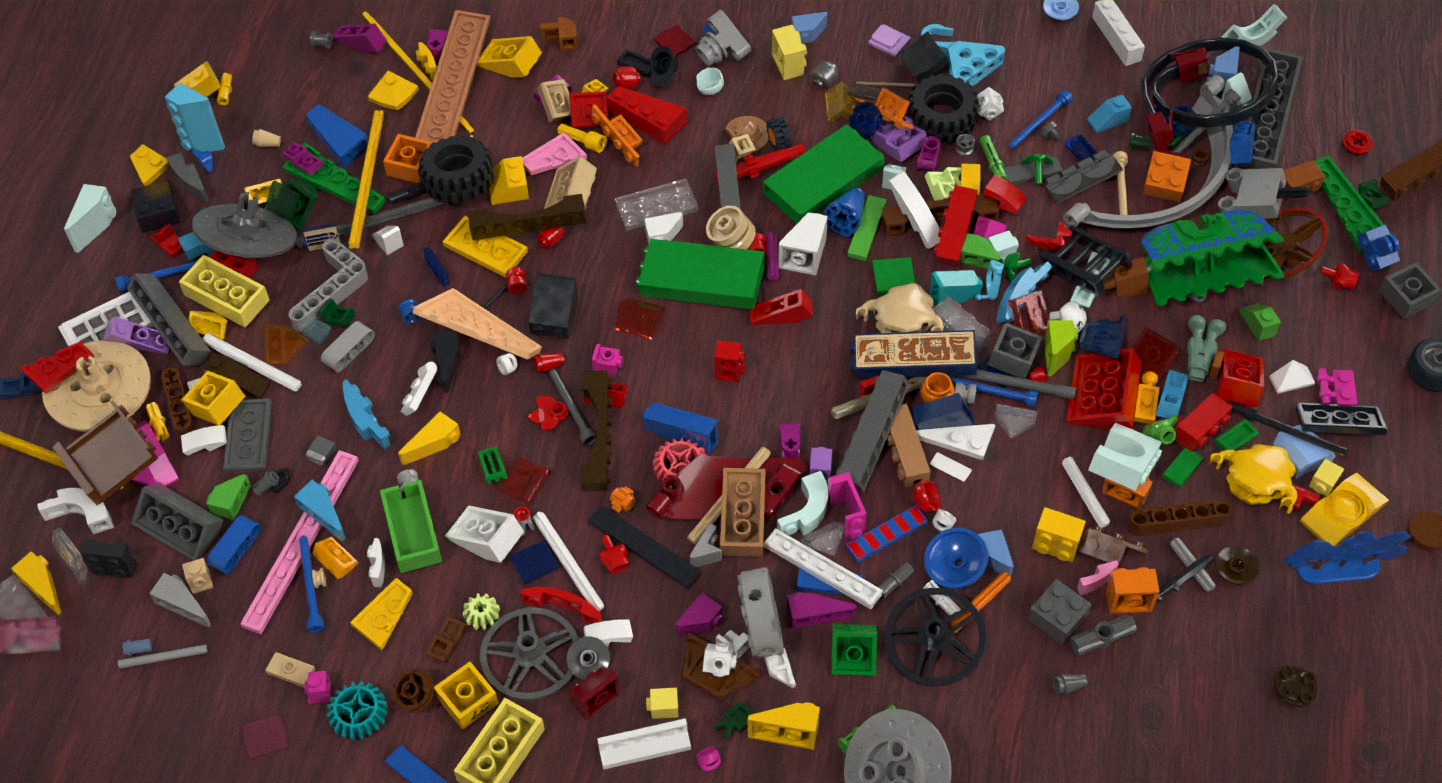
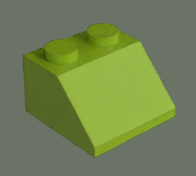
(1059, 344)

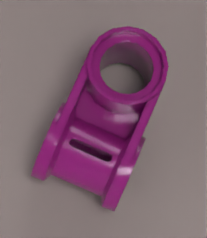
(436, 42)
(929, 154)
(790, 439)

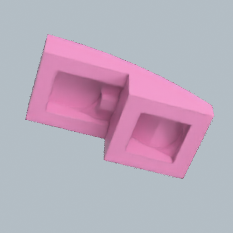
(1097, 580)

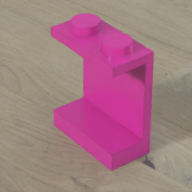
(840, 490)

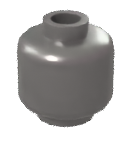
(825, 74)

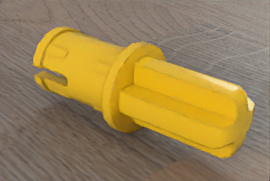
(225, 89)
(157, 421)

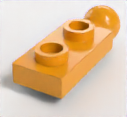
(1147, 399)

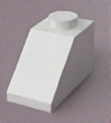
(664, 226)

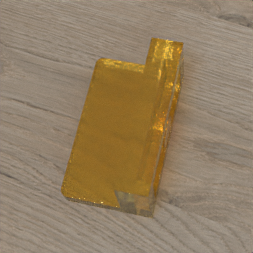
(839, 102)

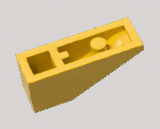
(431, 439)
(36, 576)

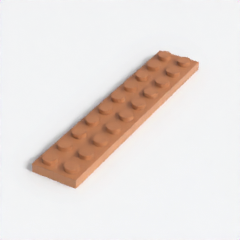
(453, 76)

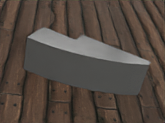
(187, 176)

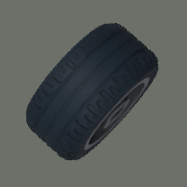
(1426, 364)

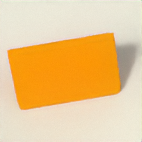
(334, 557)

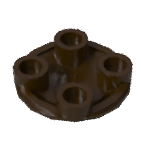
(1295, 686)

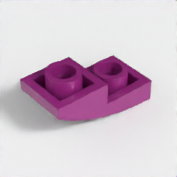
(302, 159)

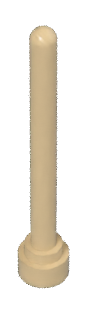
(1122, 159)

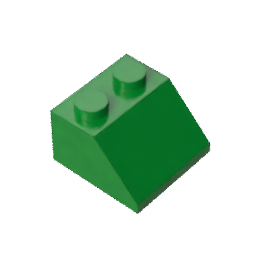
(854, 649)

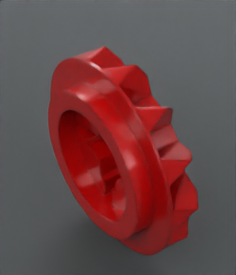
(1357, 137)

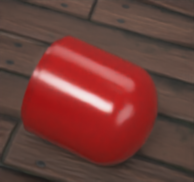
(1038, 374)

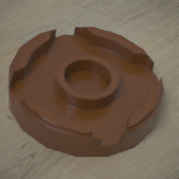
(1426, 530)

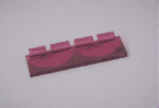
(30, 636)

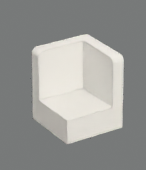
(739, 643)

